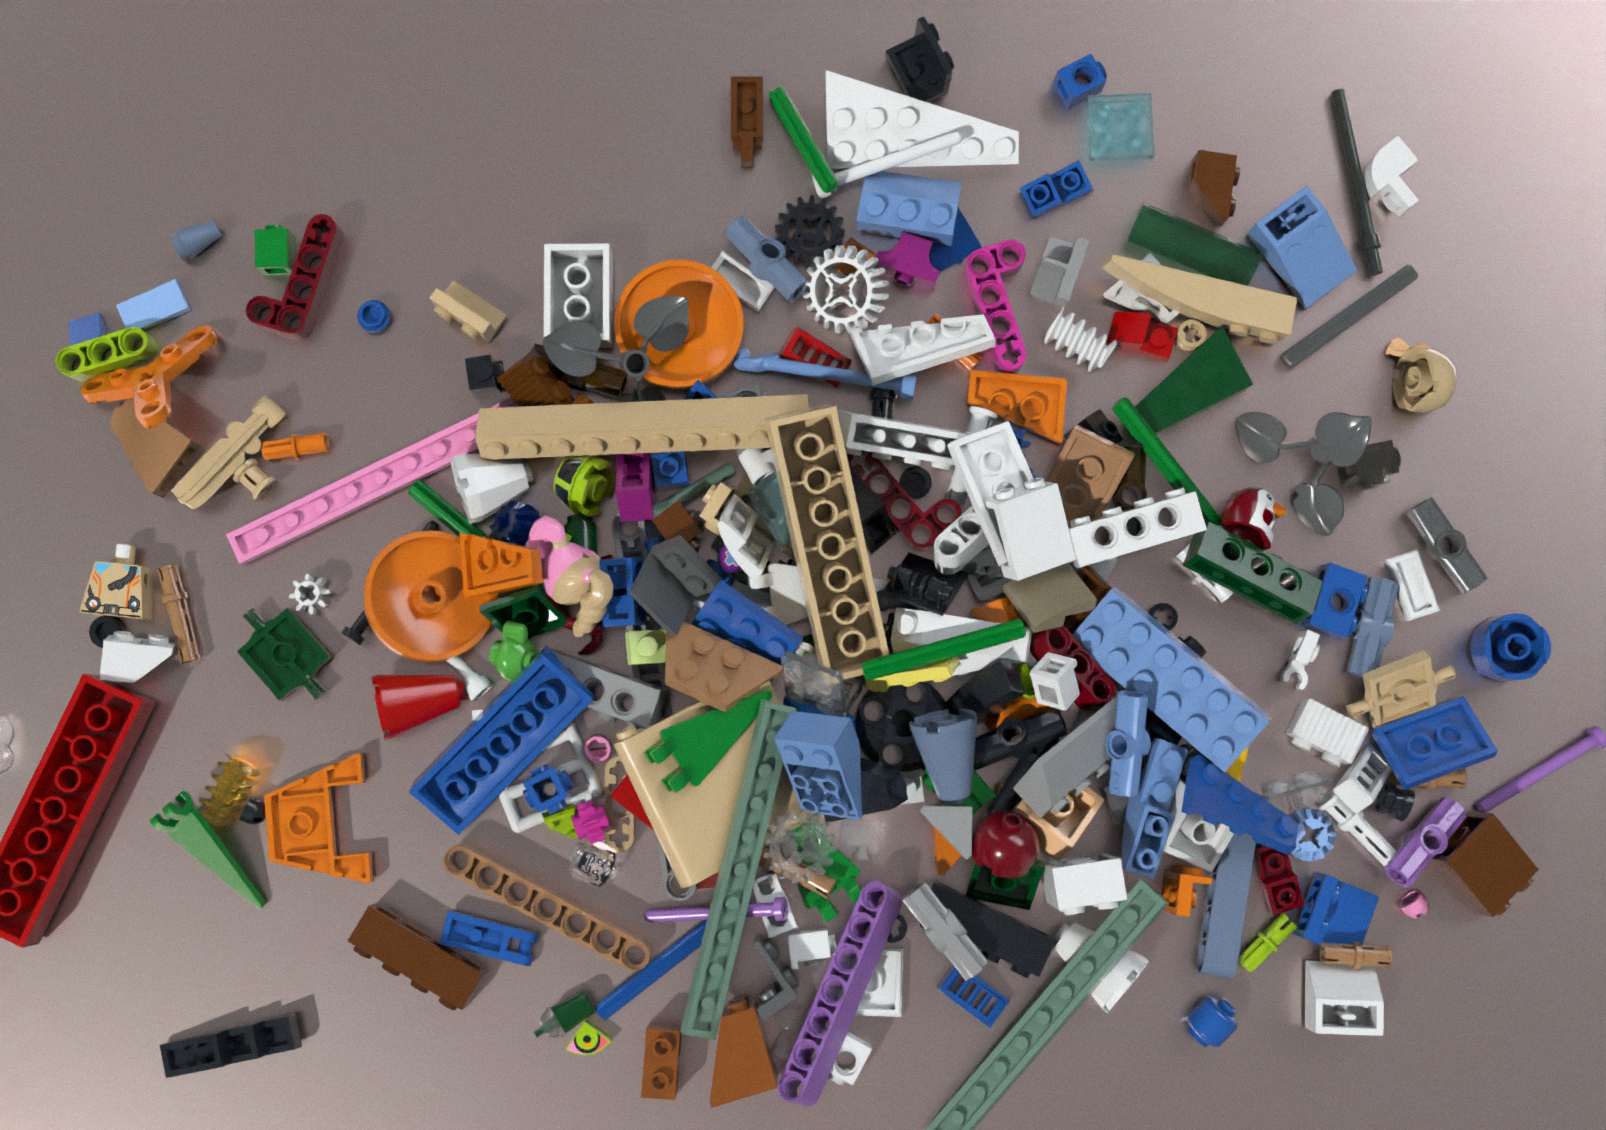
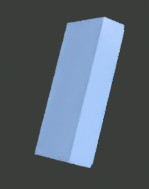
(154, 306)

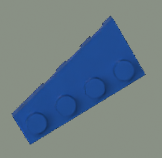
(1231, 803)

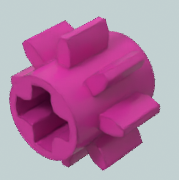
(590, 822)

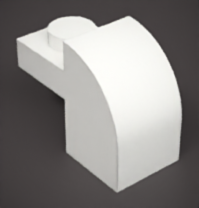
(1384, 173)

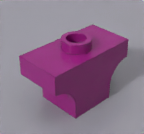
(909, 262)

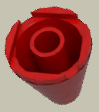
(414, 700)

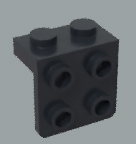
(922, 64)

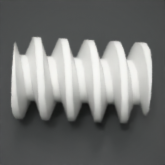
(1079, 341)

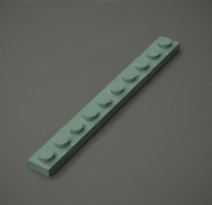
(736, 875)
(1052, 1009)

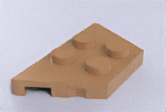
(714, 668)

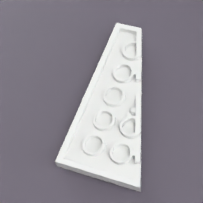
(876, 122)

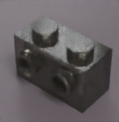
(1373, 468)

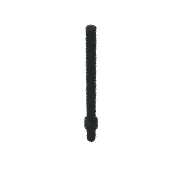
(1370, 240)

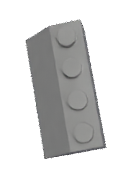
(1069, 764)

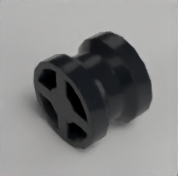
(1394, 801)

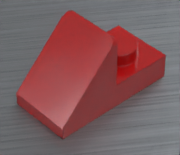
(1140, 334)

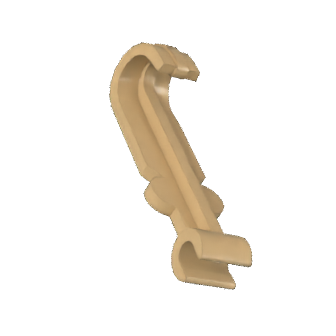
(227, 454)

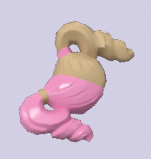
(571, 574)

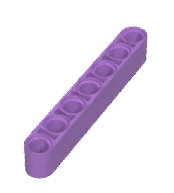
(826, 1003)

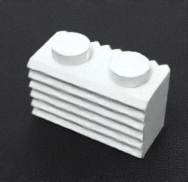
(1326, 731)

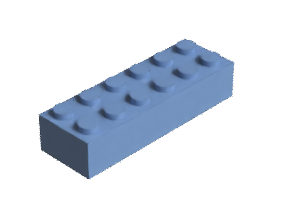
(1176, 679)

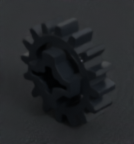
(801, 220)

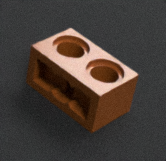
(661, 1061)

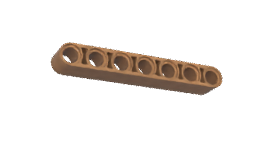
(531, 906)

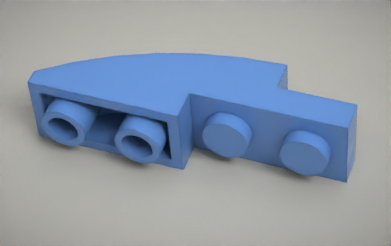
(1147, 814)

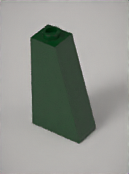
(1197, 384)

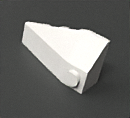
(919, 628)

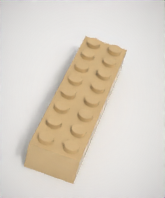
(827, 537)

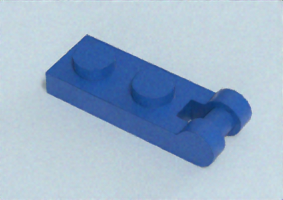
(488, 937)

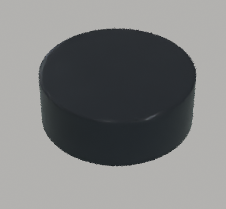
(916, 482)
(104, 626)

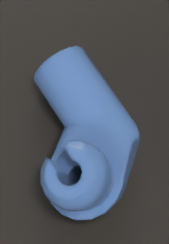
(753, 364)

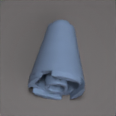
(947, 751)

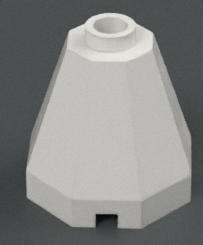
(488, 483)

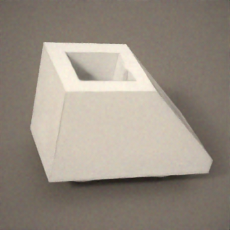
(131, 657)

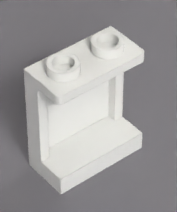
(1032, 528)

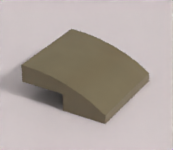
(1049, 597)

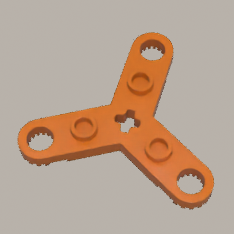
(151, 383)

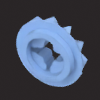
(1324, 838)

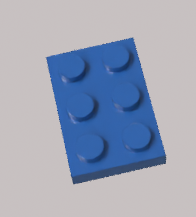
(745, 624)
(1434, 743)

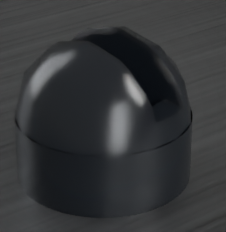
(253, 811)

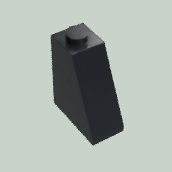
(873, 515)
(880, 788)

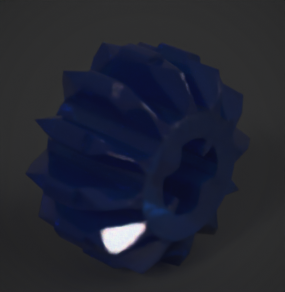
(514, 523)

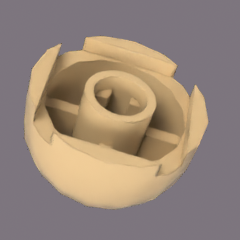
(1424, 380)

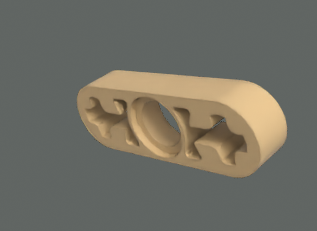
(626, 828)

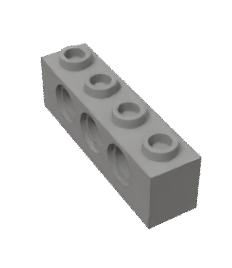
(647, 697)

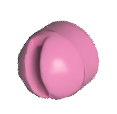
(597, 754)
(1414, 903)

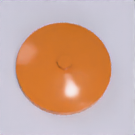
(713, 317)
(418, 598)

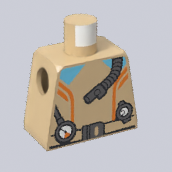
(120, 588)

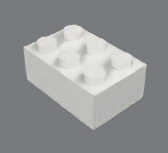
(579, 287)
(1084, 882)

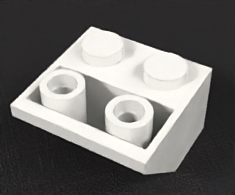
(1343, 999)

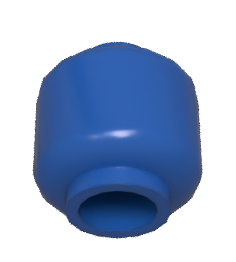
(1212, 1021)

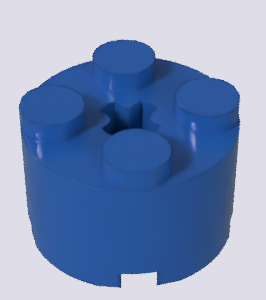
(1491, 653)

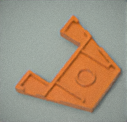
(303, 823)

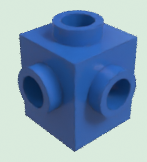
(535, 789)

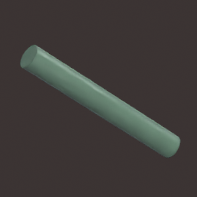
(695, 488)

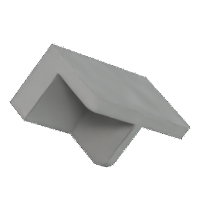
(1058, 270)

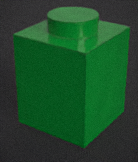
(274, 250)

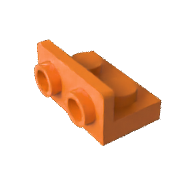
(1179, 890)

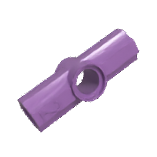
(1414, 854)

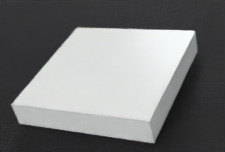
(884, 989)

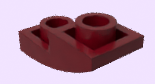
(1277, 879)

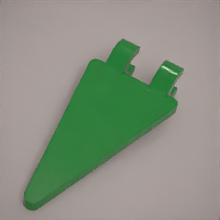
(703, 741)
(196, 836)
(843, 871)

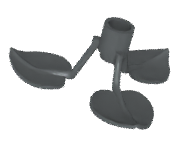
(660, 321)
(1338, 439)

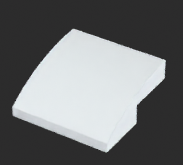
(742, 539)

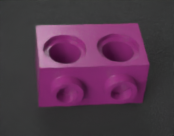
(635, 487)

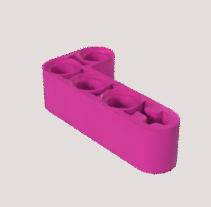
(1001, 310)

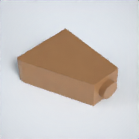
(156, 452)

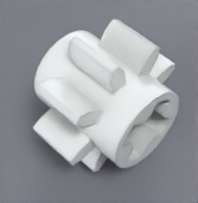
(318, 590)

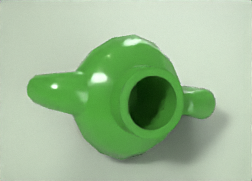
(512, 652)

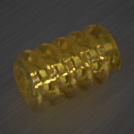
(227, 791)

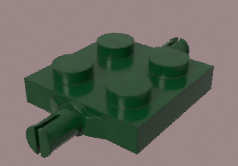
(284, 654)

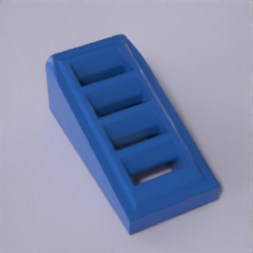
(949, 980)

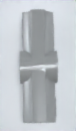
(945, 931)

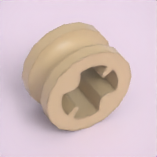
(1200, 335)

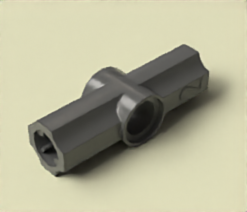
(1459, 562)

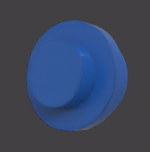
(374, 316)

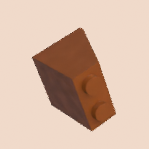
(742, 1055)

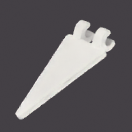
(787, 593)

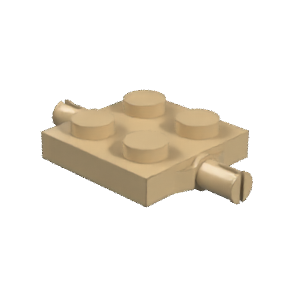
(1400, 689)

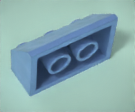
(910, 205)

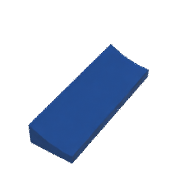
(501, 741)

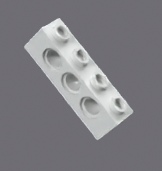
(1185, 520)

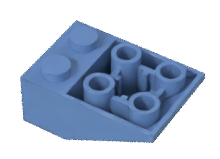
(1303, 247)
(822, 763)

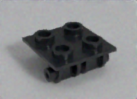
(922, 585)

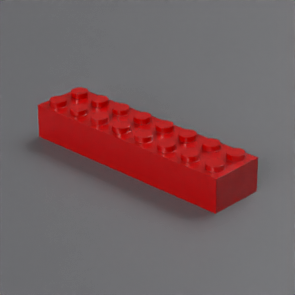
(65, 803)

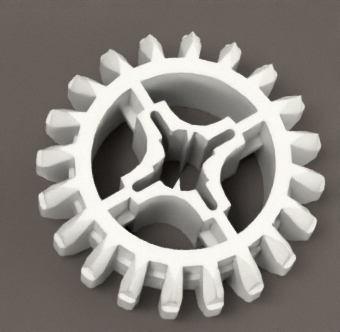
(826, 272)

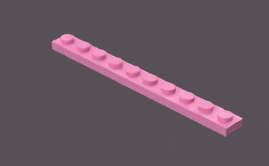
(356, 490)

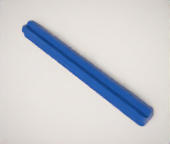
(651, 972)

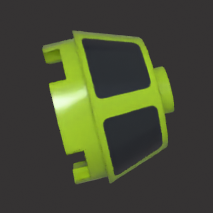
(584, 483)

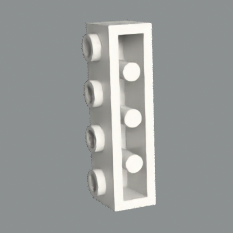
(897, 438)

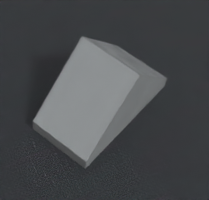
(953, 823)

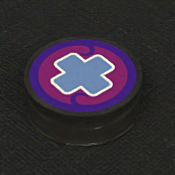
(727, 562)

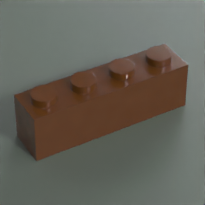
(417, 956)

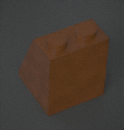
(1485, 864)

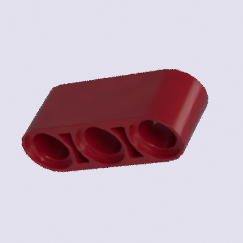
(1093, 682)

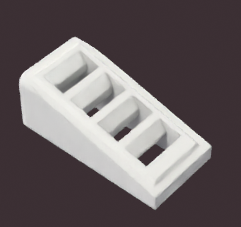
(1361, 782)

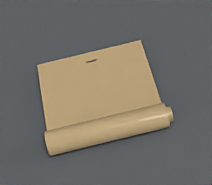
(697, 818)

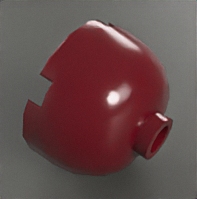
(1005, 844)

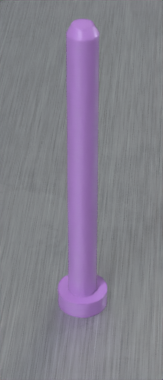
(1595, 738)
(778, 909)

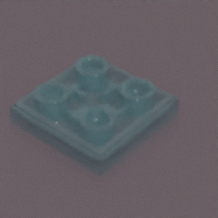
(1120, 127)

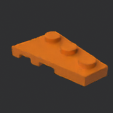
(1022, 399)
(497, 566)

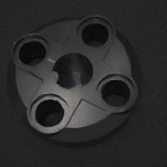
(893, 723)

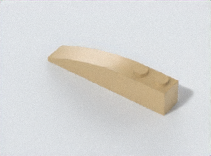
(1209, 299)

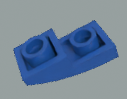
(1056, 189)

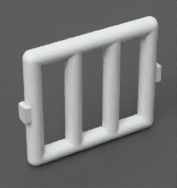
(581, 763)

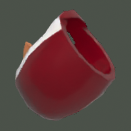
(1251, 515)

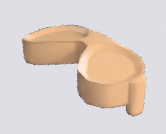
(1399, 347)

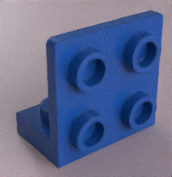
(1335, 912)

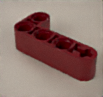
(302, 276)
(896, 494)

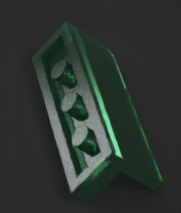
(1194, 245)

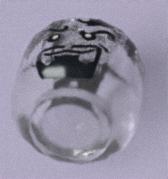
(593, 863)

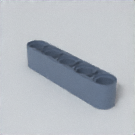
(1226, 909)

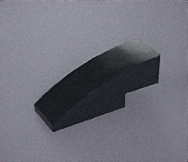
(988, 691)

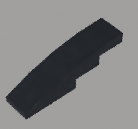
(230, 1046)

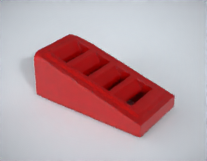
(808, 341)

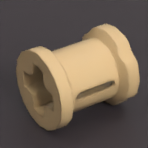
(255, 479)

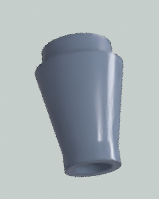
(194, 239)

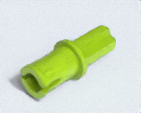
(1266, 943)

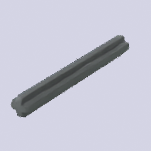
(1350, 316)

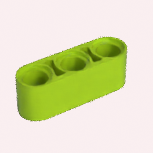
(92, 351)

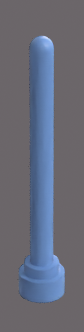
(902, 386)

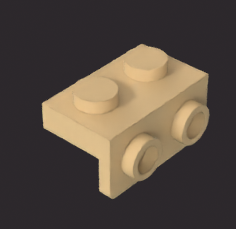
(470, 310)
(715, 504)

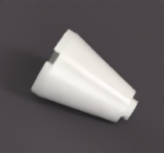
(1121, 977)

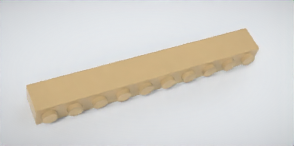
(630, 427)

